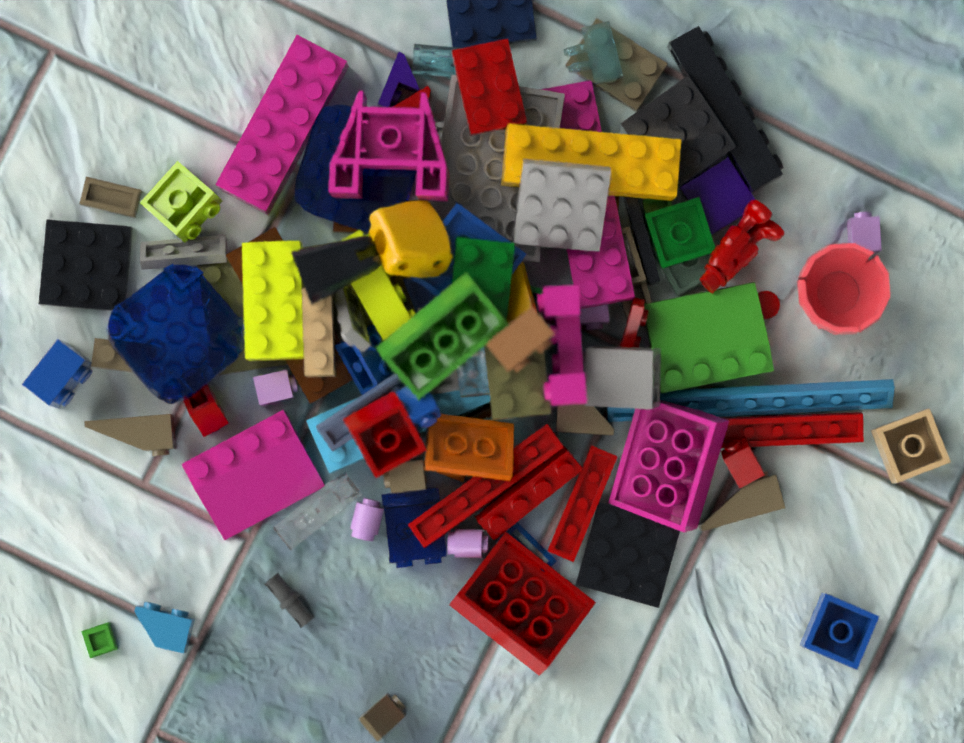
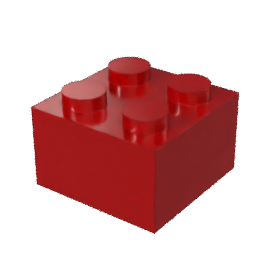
(384, 434)

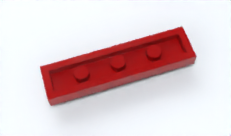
(528, 493)
(582, 503)

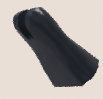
(333, 266)

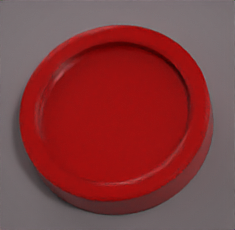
(769, 304)

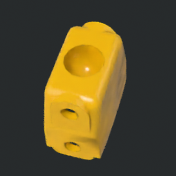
(411, 239)

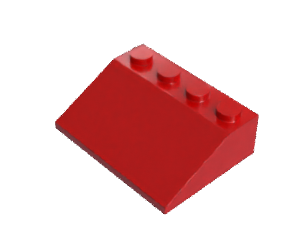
(521, 605)

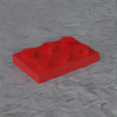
(488, 86)

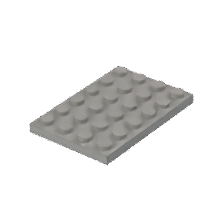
(478, 160)

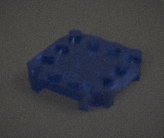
(380, 186)
(176, 333)

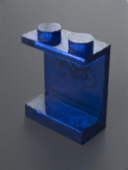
(402, 543)

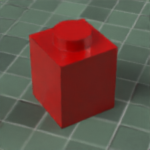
(742, 462)

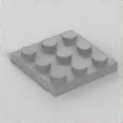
(561, 205)

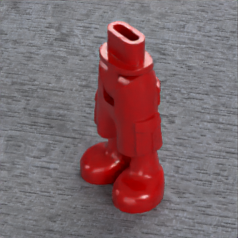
(739, 245)

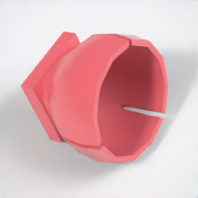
(843, 288)

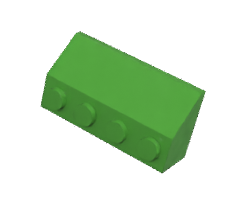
(442, 336)

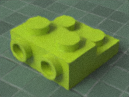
(182, 202)

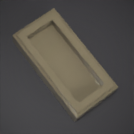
(110, 197)

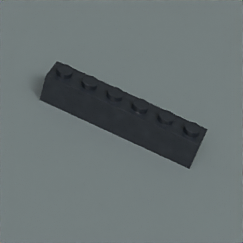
(752, 156)

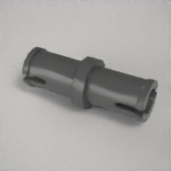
(289, 600)

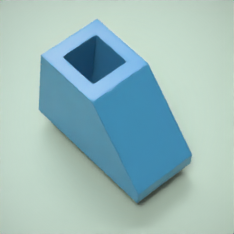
(166, 629)

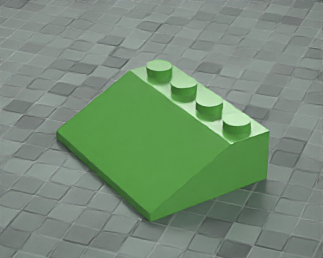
(709, 337)

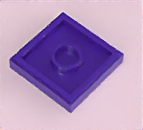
(720, 193)

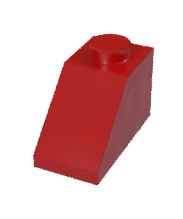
(206, 411)

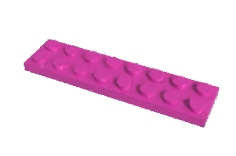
(603, 274)

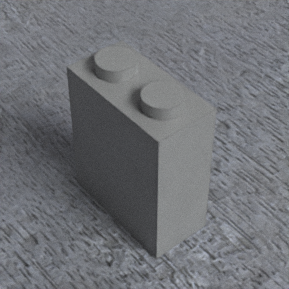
(622, 376)

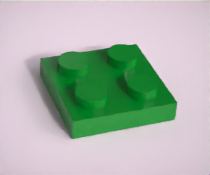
(680, 233)

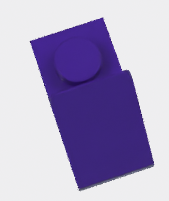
(401, 77)

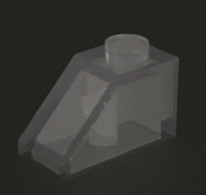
(473, 376)

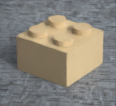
(910, 446)

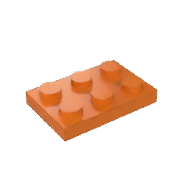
(470, 447)

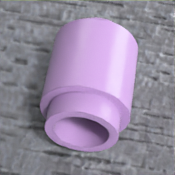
(366, 519)
(467, 543)

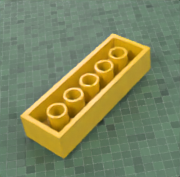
(638, 164)

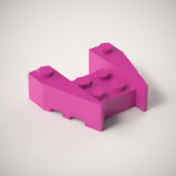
(390, 141)
(562, 308)

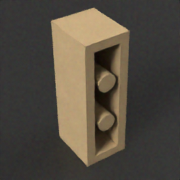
(318, 337)

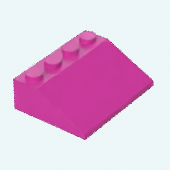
(669, 464)
(253, 474)

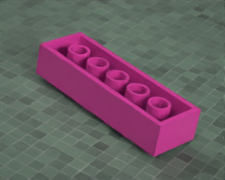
(282, 124)

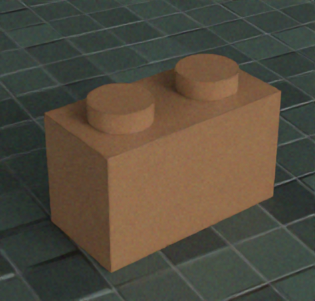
(520, 340)

